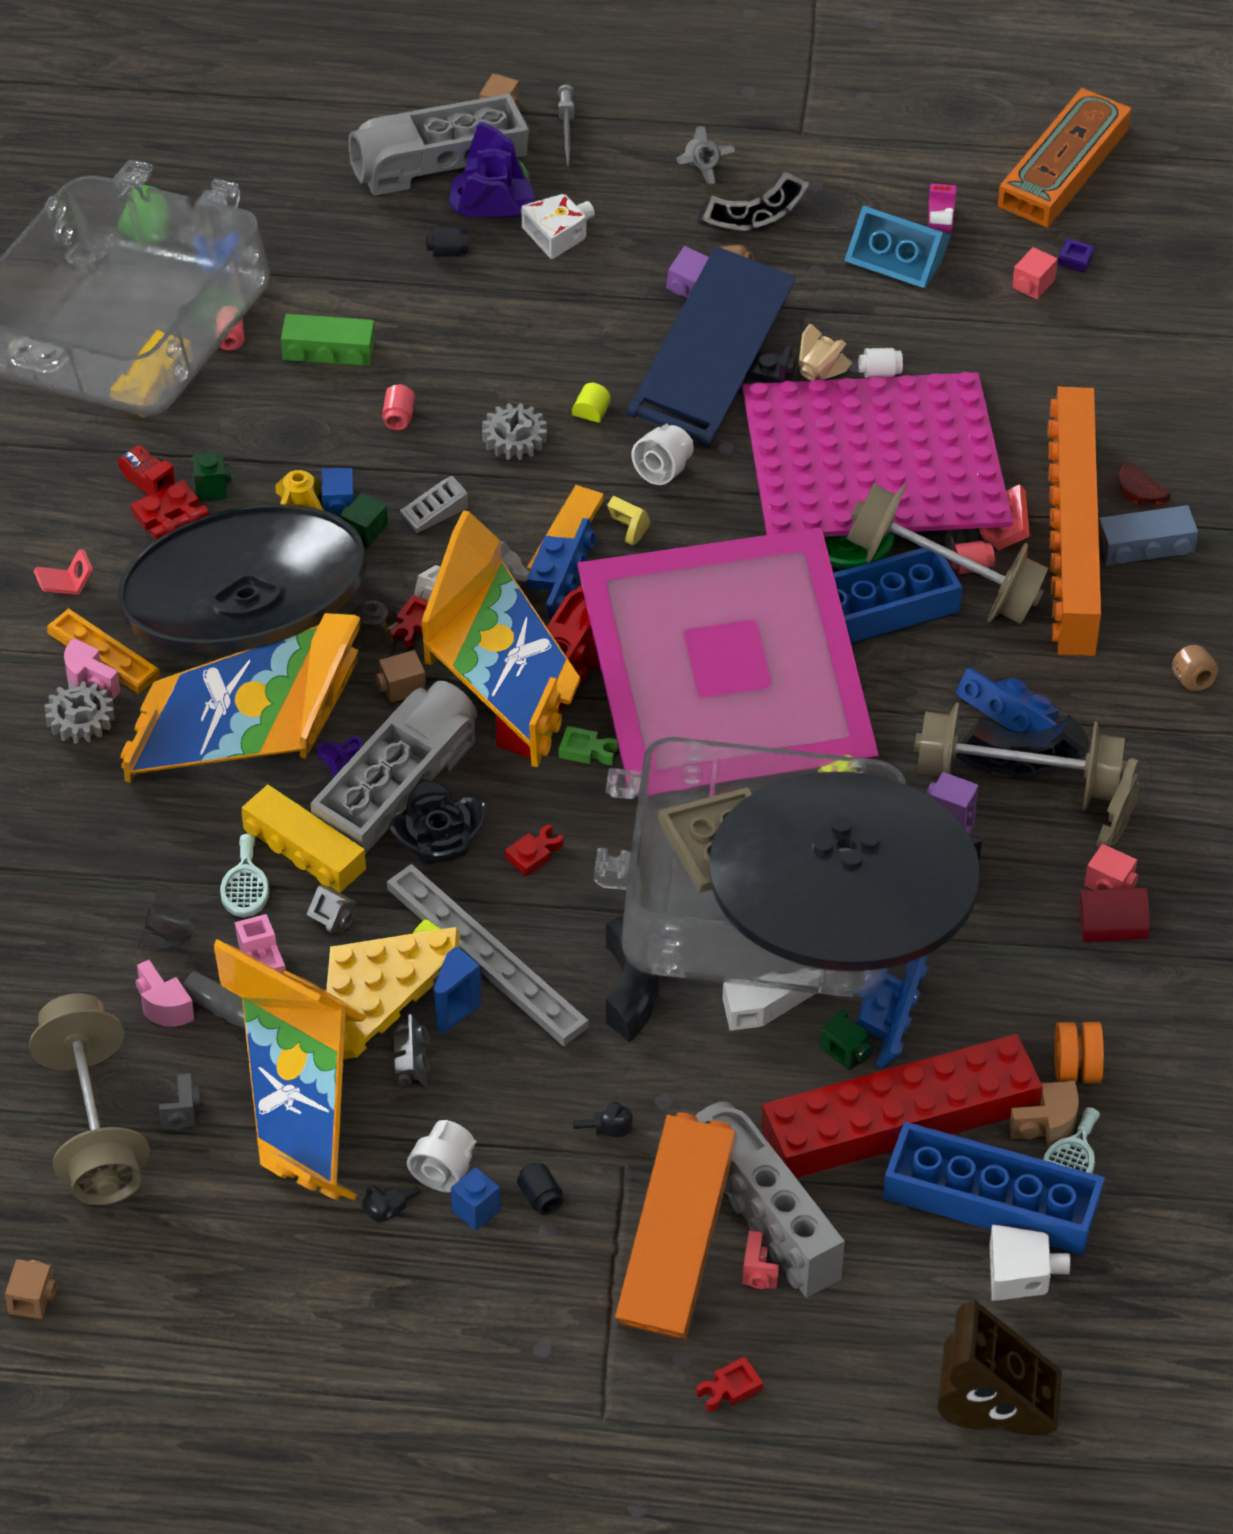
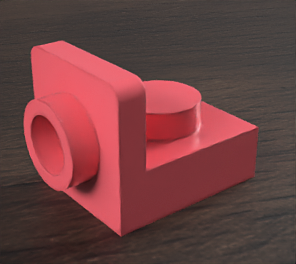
(755, 1269)

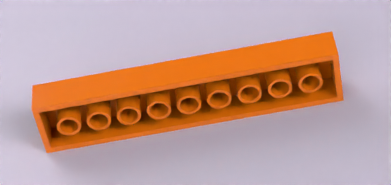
(1074, 522)

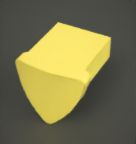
(630, 515)

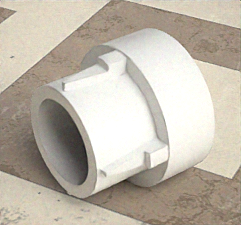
(662, 454)
(442, 1156)

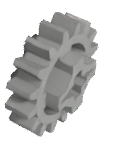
(514, 431)
(79, 712)

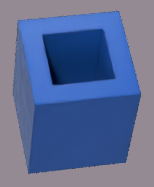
(337, 489)
(475, 1198)

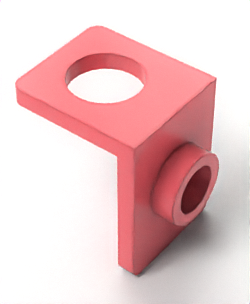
(65, 580)

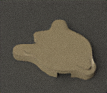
(1121, 805)

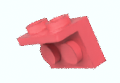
(1005, 536)

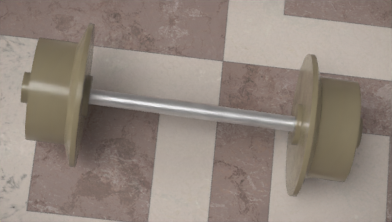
(1017, 588)
(939, 746)
(104, 1161)

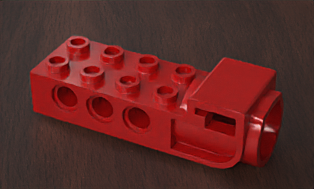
(575, 637)

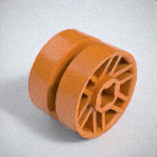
(1079, 1052)

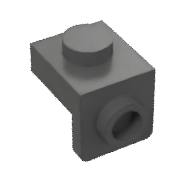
(332, 909)
(181, 1114)

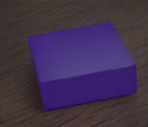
(1076, 255)

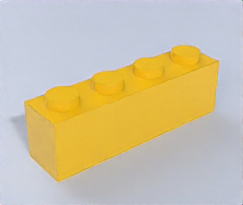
(303, 838)

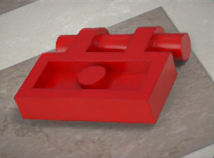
(168, 509)

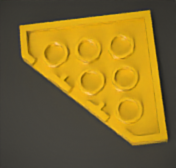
(384, 977)

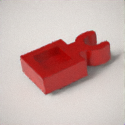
(410, 620)
(531, 852)
(731, 1382)

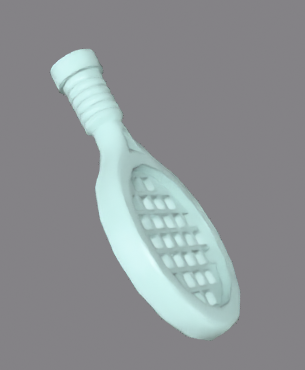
(245, 867)
(1085, 1127)

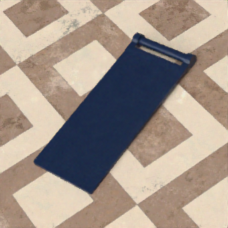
(712, 343)

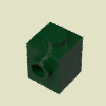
(211, 476)
(367, 517)

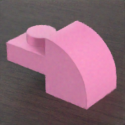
(85, 664)
(259, 941)
(163, 1001)

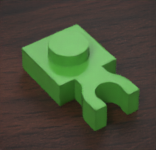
(584, 745)

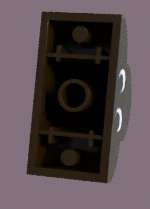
(996, 1377)

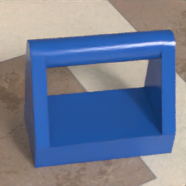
(456, 989)

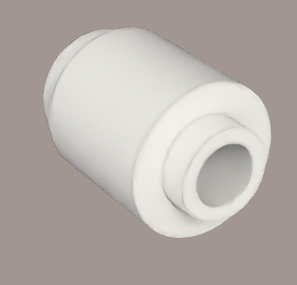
(880, 362)

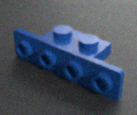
(557, 563)
(1008, 702)
(888, 1009)

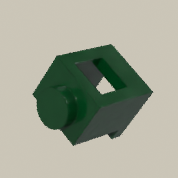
(845, 1041)

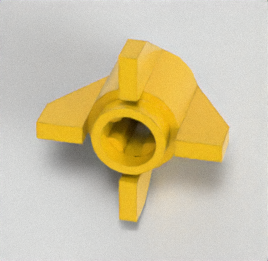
(299, 489)

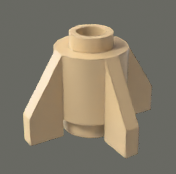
(820, 357)

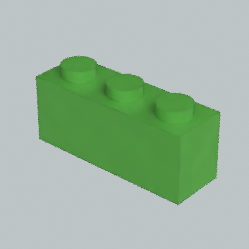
(327, 339)

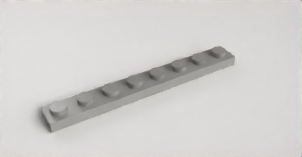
(495, 960)

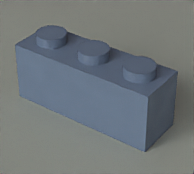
(1147, 535)

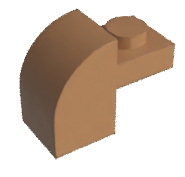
(1052, 1119)

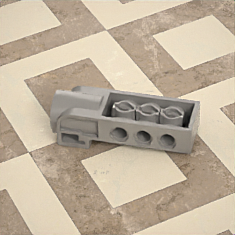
(430, 140)
(414, 743)
(778, 1206)

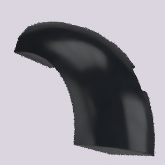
(757, 213)
(1062, 740)
(636, 994)

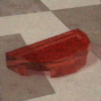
(1140, 487)

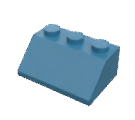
(896, 247)

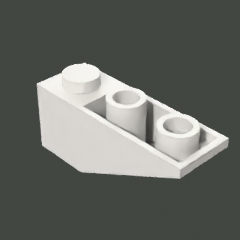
(757, 1006)

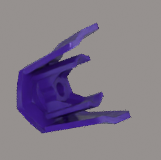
(492, 178)

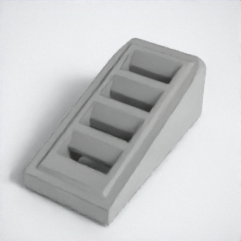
(449, 492)

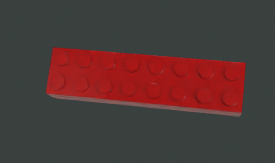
(868, 1112)

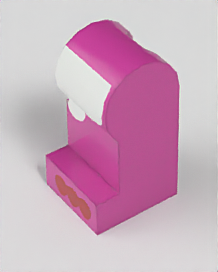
(941, 207)

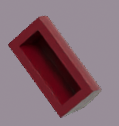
(1114, 914)

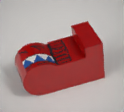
(146, 470)

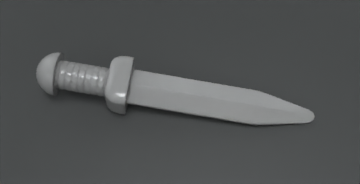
(566, 112)

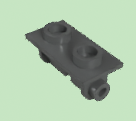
(411, 1041)

